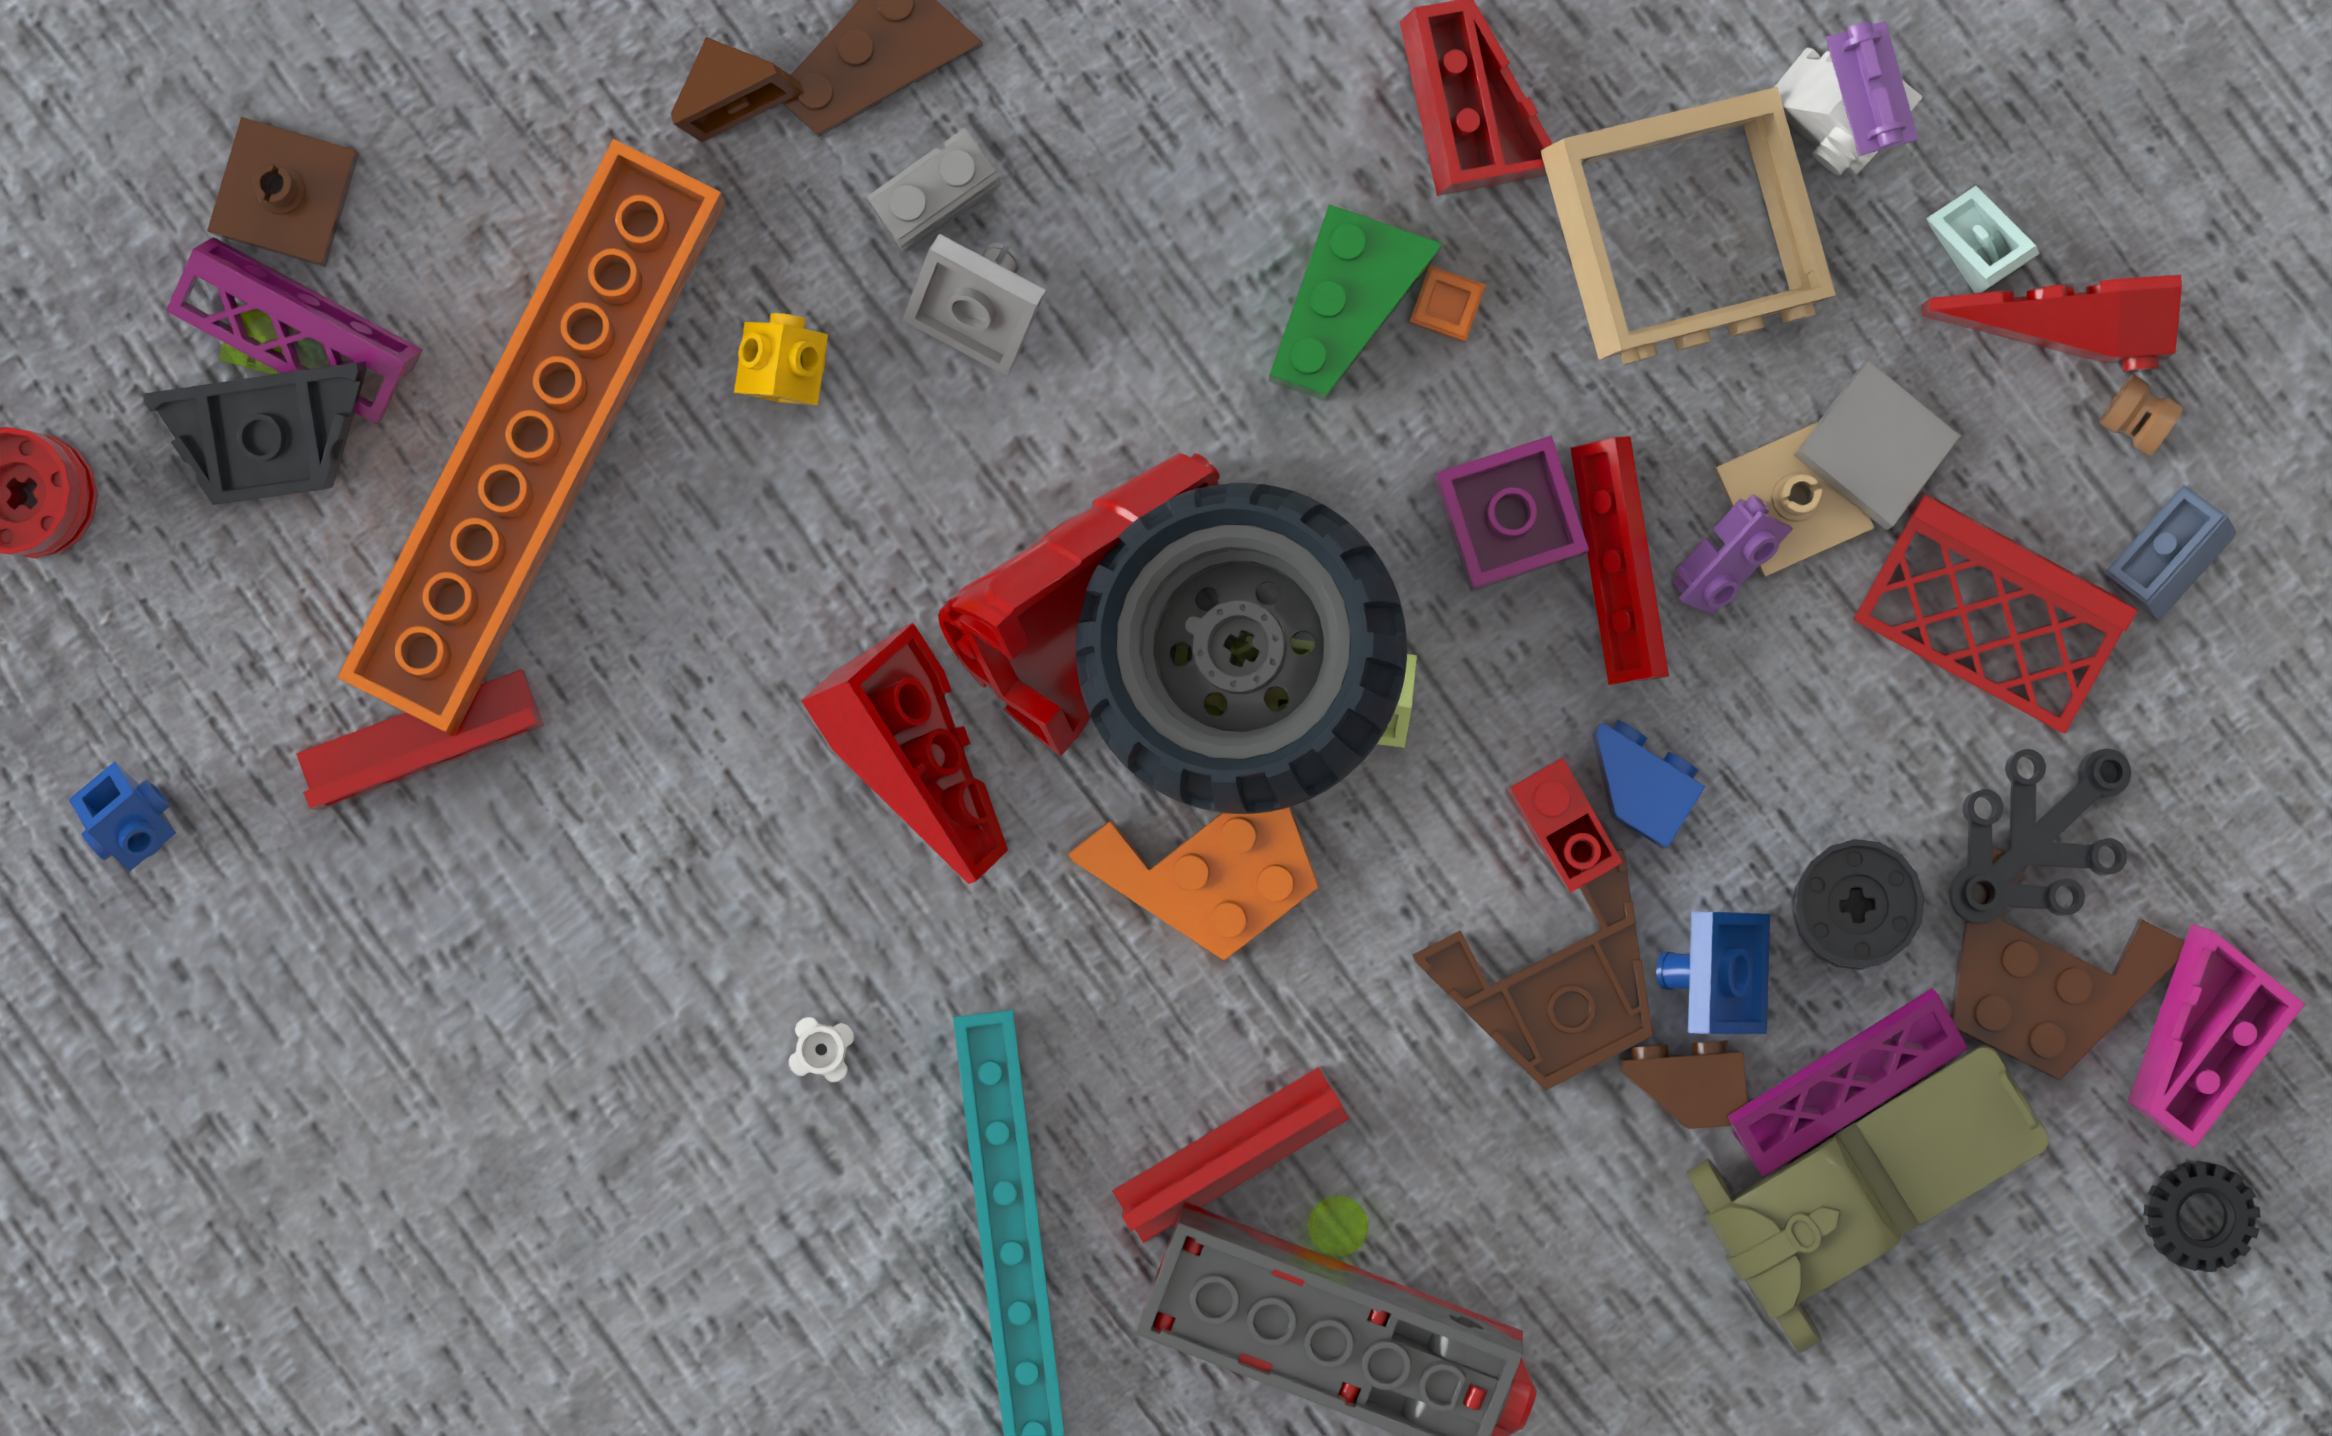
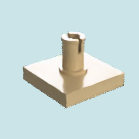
(1795, 496)

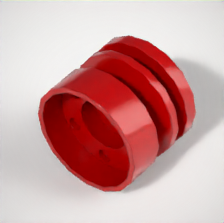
(63, 491)

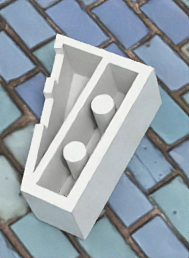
(1818, 112)

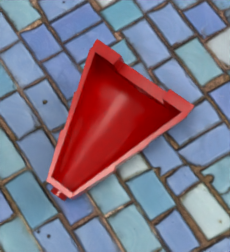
(1022, 617)

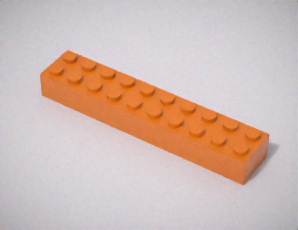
(533, 437)

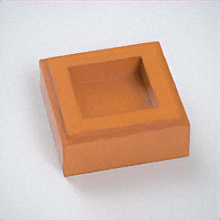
(1447, 304)

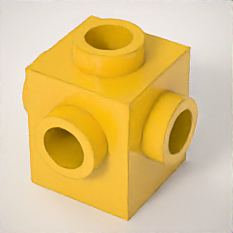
(781, 361)

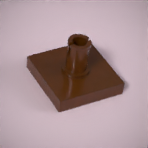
(283, 191)

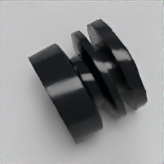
(1880, 877)

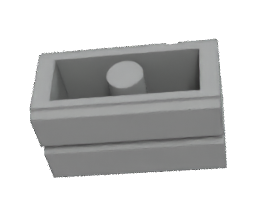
(934, 190)

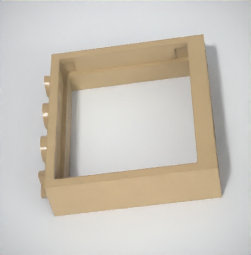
(1784, 198)

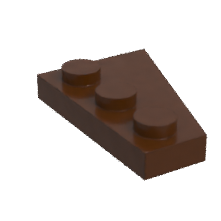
(874, 55)

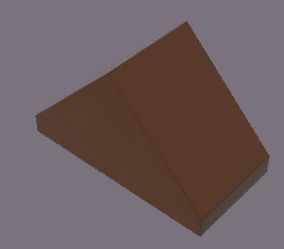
(728, 90)

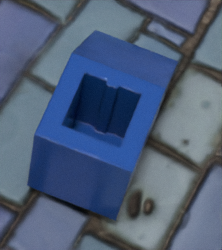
(1642, 788)

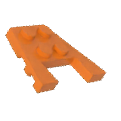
(1216, 884)

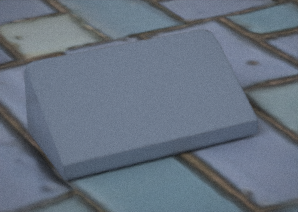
(2171, 552)

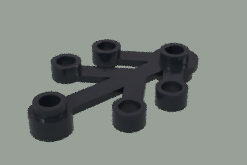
(2033, 842)

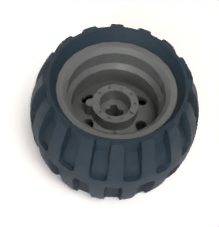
(1146, 604)

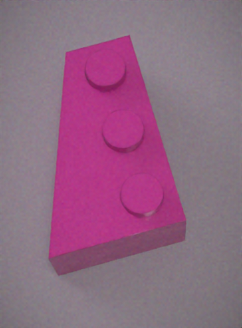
(2208, 1036)

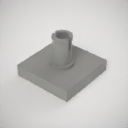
(974, 302)

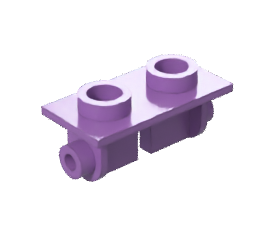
(1871, 87)
(1713, 576)

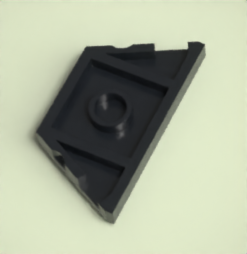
(263, 431)

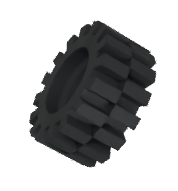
(2238, 1222)

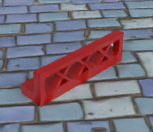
(1619, 561)
(410, 746)

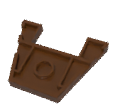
(2043, 1000)
(1568, 1005)

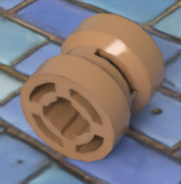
(2129, 408)

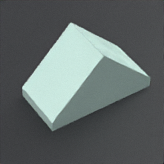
(1981, 239)

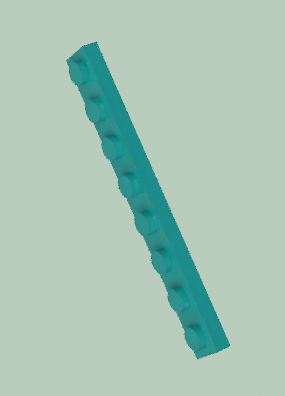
(1008, 1224)

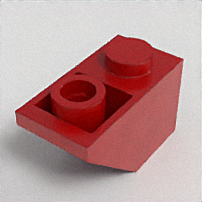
(1564, 825)

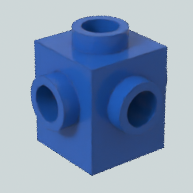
(122, 816)

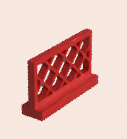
(2023, 568)
(1230, 1154)

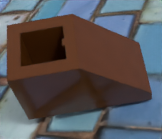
(1692, 1087)

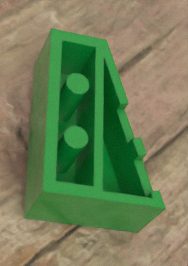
(1345, 297)

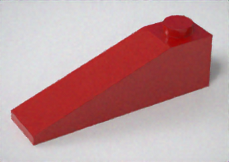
(2108, 323)
(898, 735)

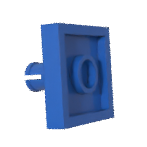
(1723, 972)

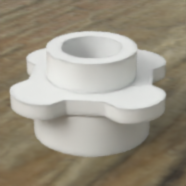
(836, 1041)

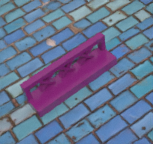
(294, 306)
(1847, 1082)

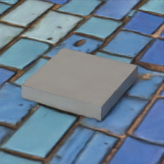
(1877, 445)

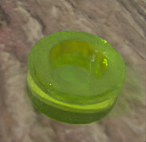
(1337, 1225)

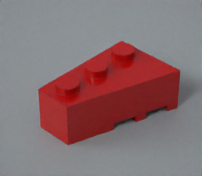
(1468, 101)

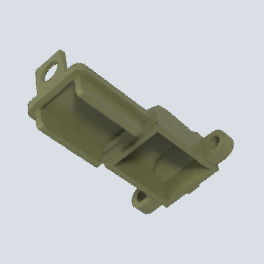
(1870, 1185)

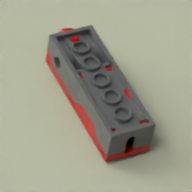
(1334, 1333)

